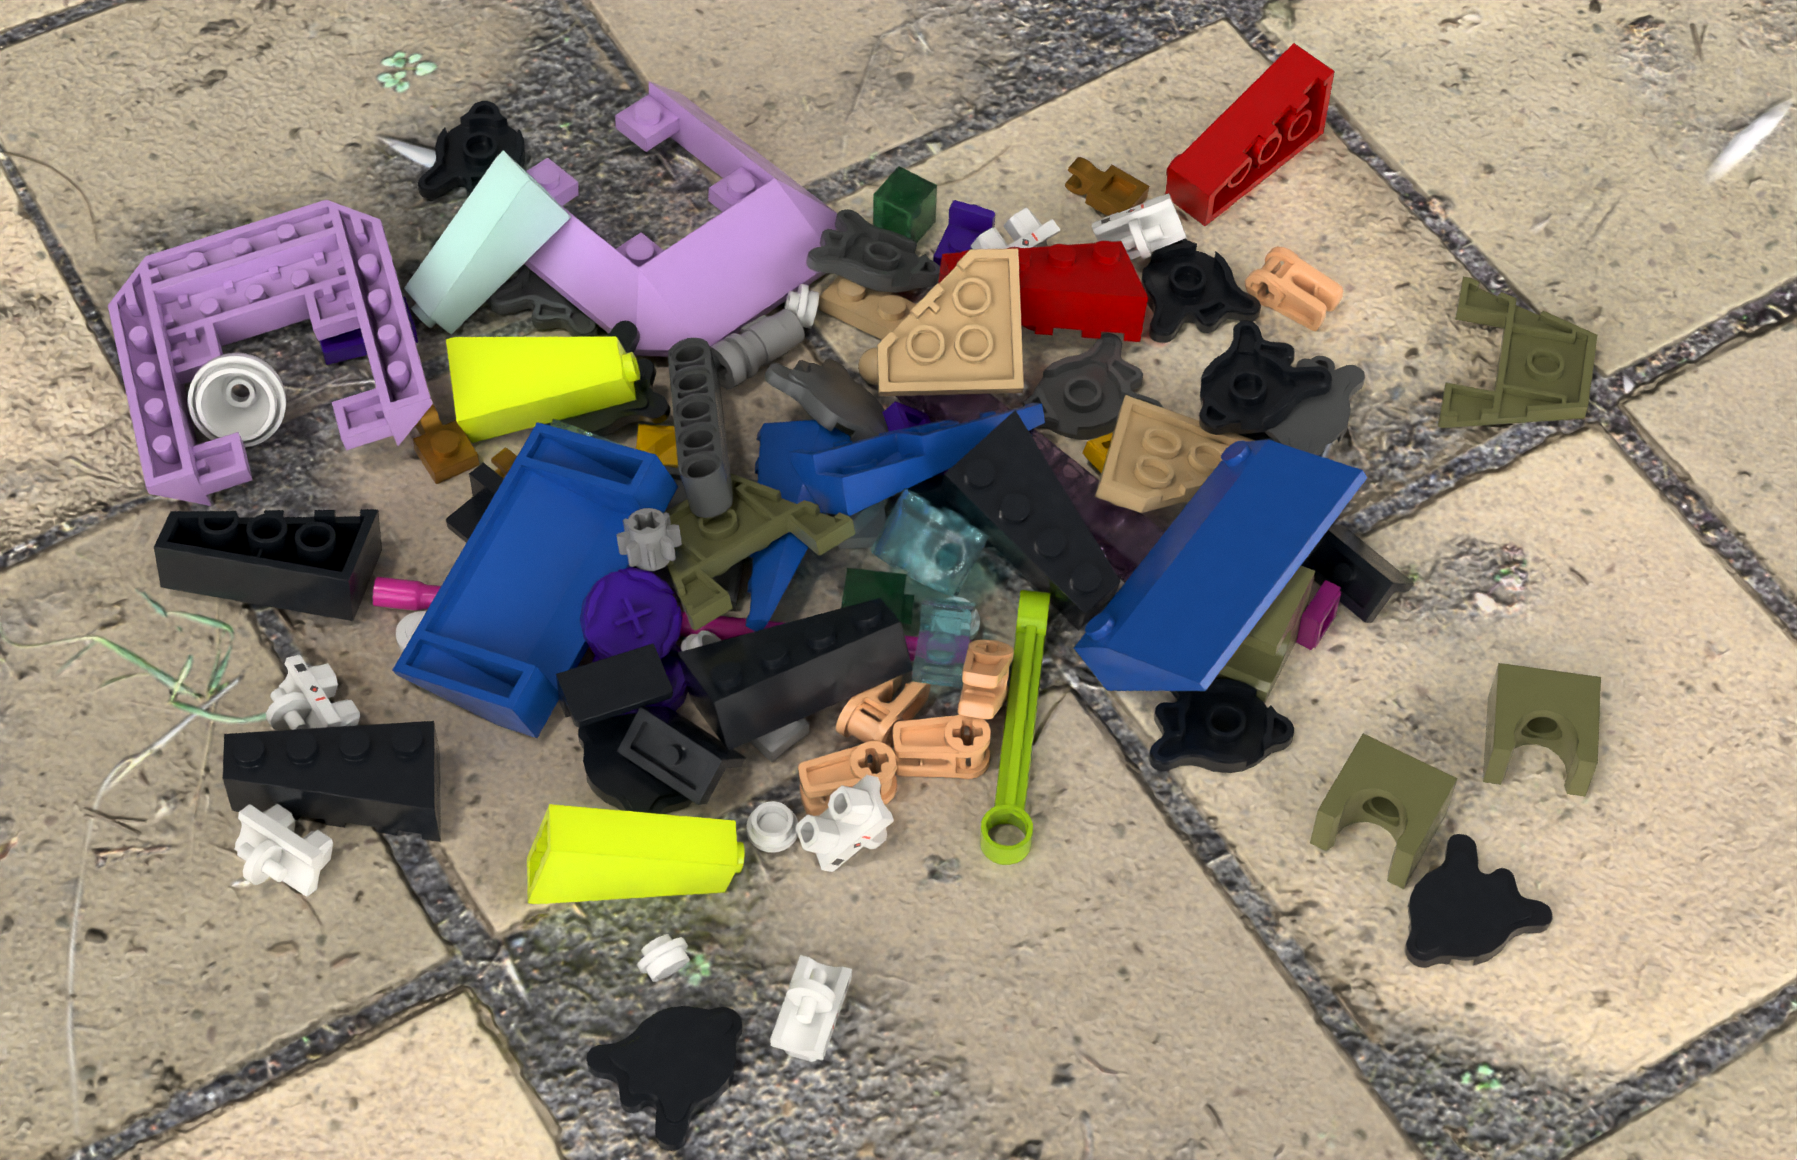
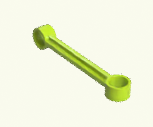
(1018, 731)

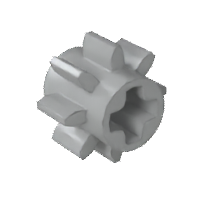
(649, 539)

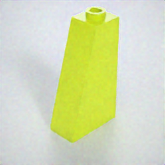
(521, 381)
(629, 855)

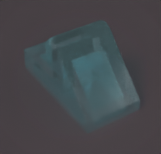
(943, 641)

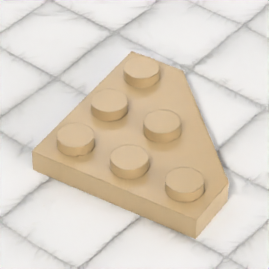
(960, 334)
(1158, 457)

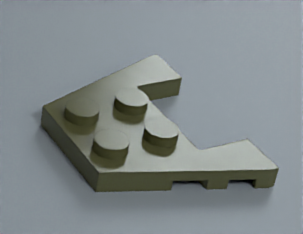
(1540, 369)
(746, 527)

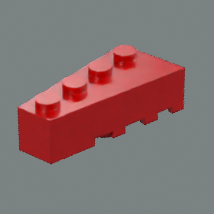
(1253, 136)
(1076, 289)

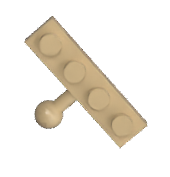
(867, 310)

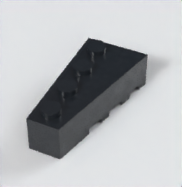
(1031, 521)
(272, 559)
(793, 669)
(341, 775)

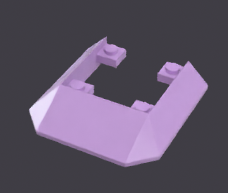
(712, 277)
(243, 283)

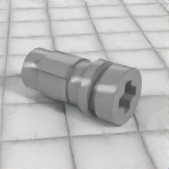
(757, 345)

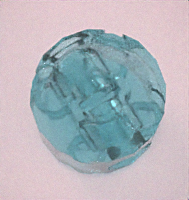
(930, 543)

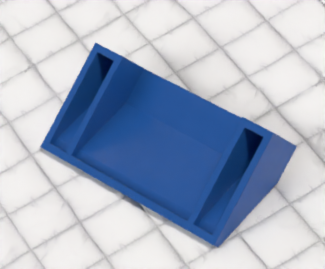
(1217, 568)
(520, 582)

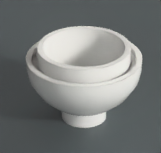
(221, 413)

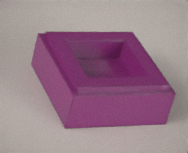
(1319, 615)

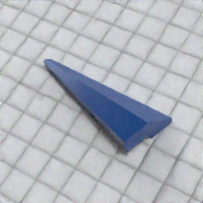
(878, 467)
(779, 561)

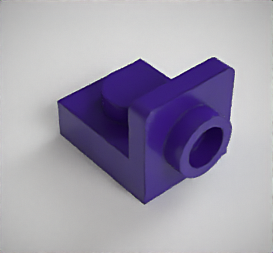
(963, 228)

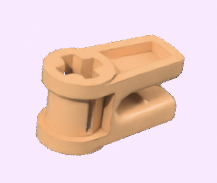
(1294, 288)
(985, 678)
(872, 718)
(940, 748)
(846, 767)

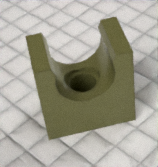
(1271, 640)
(1544, 710)
(1389, 791)

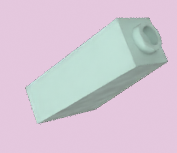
(484, 244)

